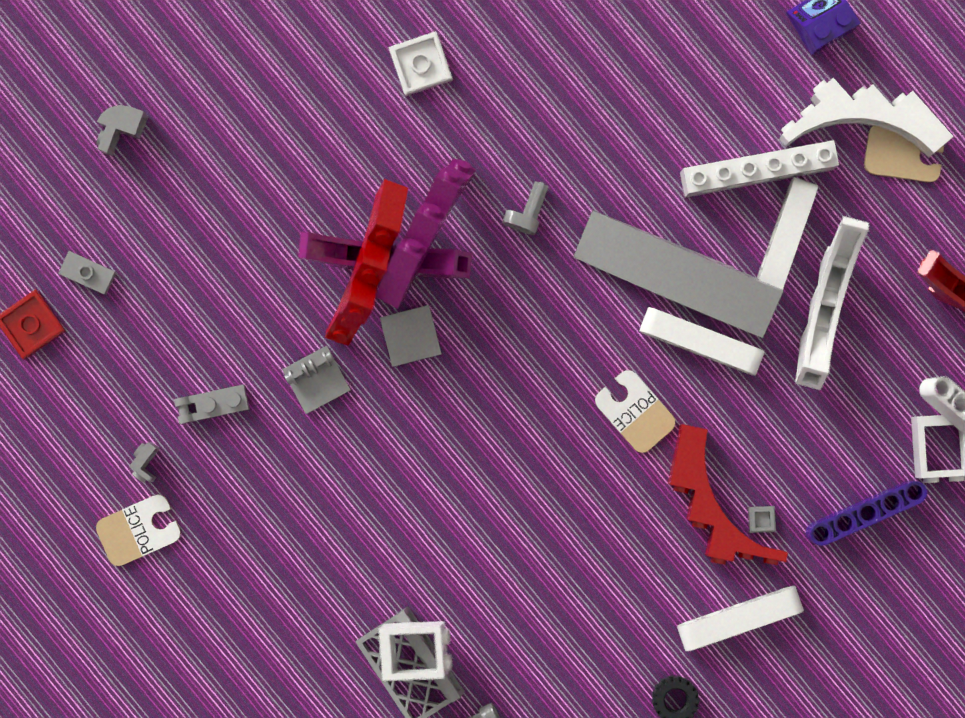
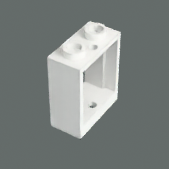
(919, 450)
(388, 650)

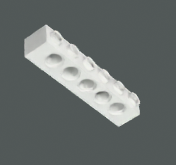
(759, 168)

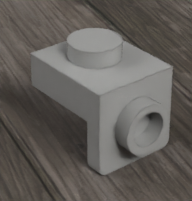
(144, 455)

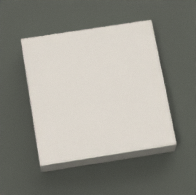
(420, 63)

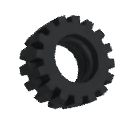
(668, 684)

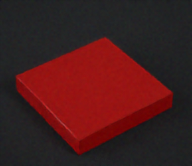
(30, 324)

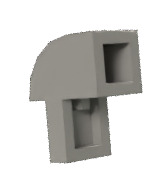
(116, 121)

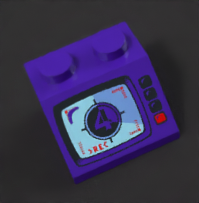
(822, 22)

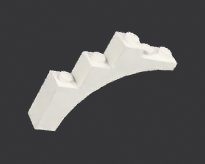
(834, 106)
(827, 302)

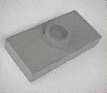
(87, 272)

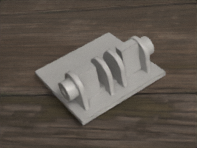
(316, 379)

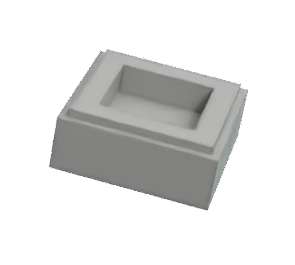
(761, 519)

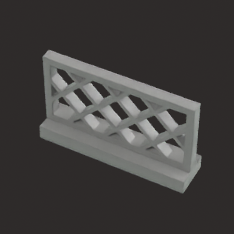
(427, 653)

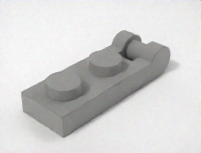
(213, 404)

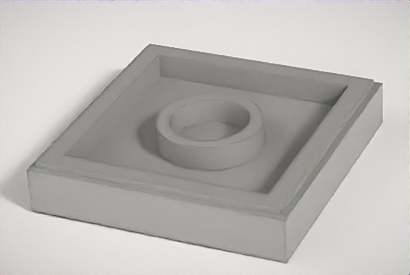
(410, 336)

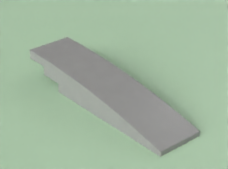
(678, 273)

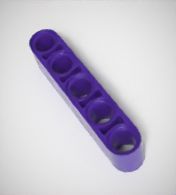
(878, 510)

